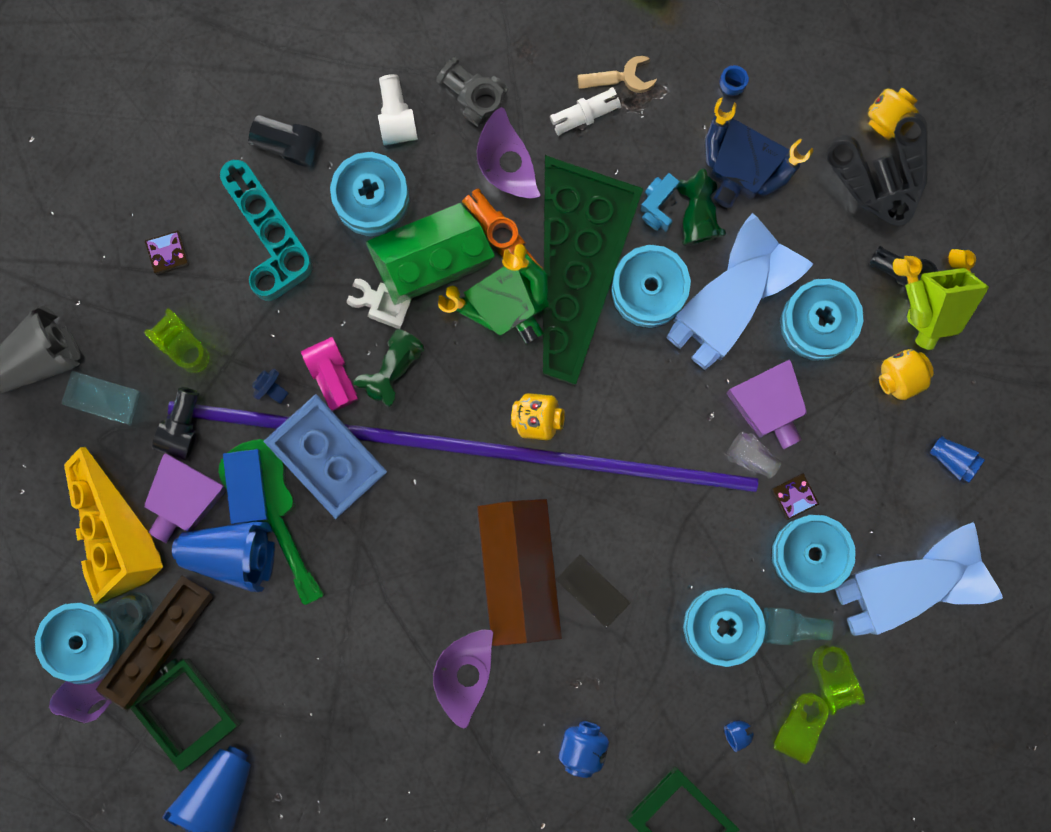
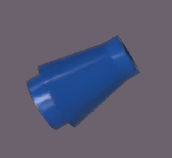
(958, 459)

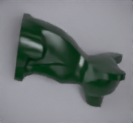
(700, 217)
(401, 353)

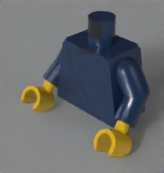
(746, 159)

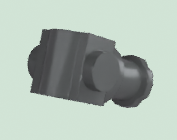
(471, 88)

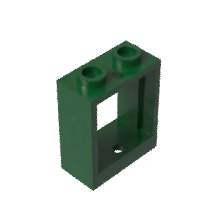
(185, 758)
(663, 792)

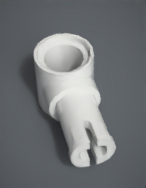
(396, 118)

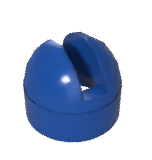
(735, 76)
(737, 736)

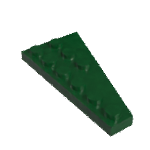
(583, 240)

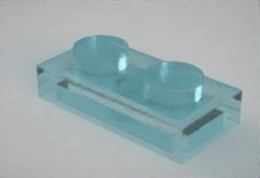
(101, 398)

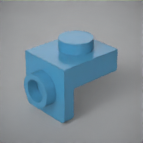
(658, 193)

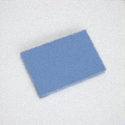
(325, 456)

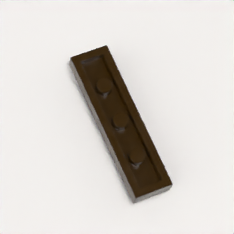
(154, 643)

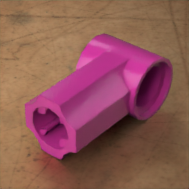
(326, 366)

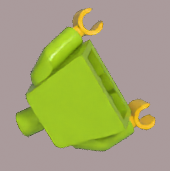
(942, 299)

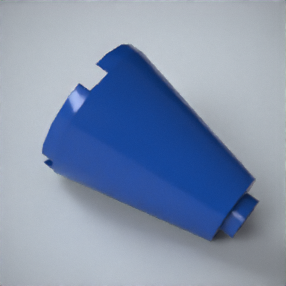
(228, 553)
(213, 795)

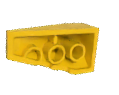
(115, 540)

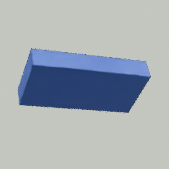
(245, 486)

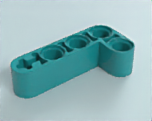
(262, 225)

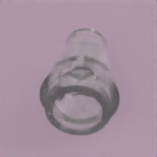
(752, 454)

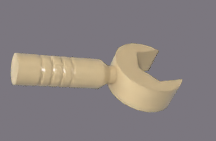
(614, 77)

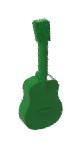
(279, 504)

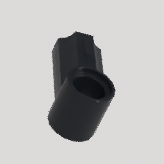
(295, 143)

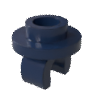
(266, 384)

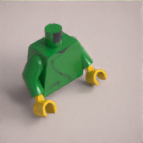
(505, 297)

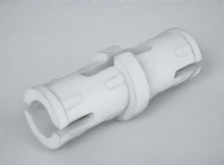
(585, 111)

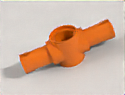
(493, 220)

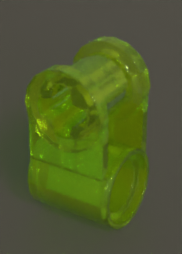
(174, 338)
(839, 685)
(800, 735)

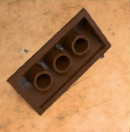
(519, 572)

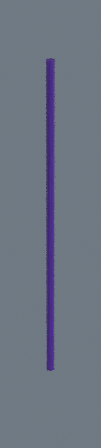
(494, 450)

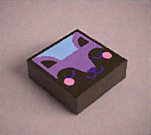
(167, 252)
(795, 496)

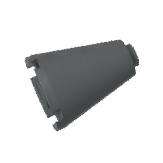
(36, 351)

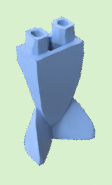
(726, 305)
(906, 589)

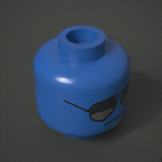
(583, 749)

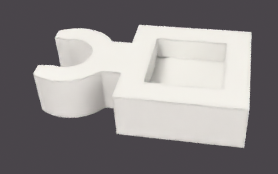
(380, 304)

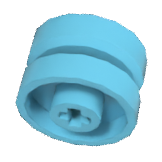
(370, 173)
(643, 266)
(837, 306)
(792, 558)
(72, 624)
(744, 632)

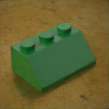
(430, 252)

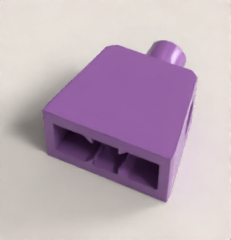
(771, 403)
(180, 497)

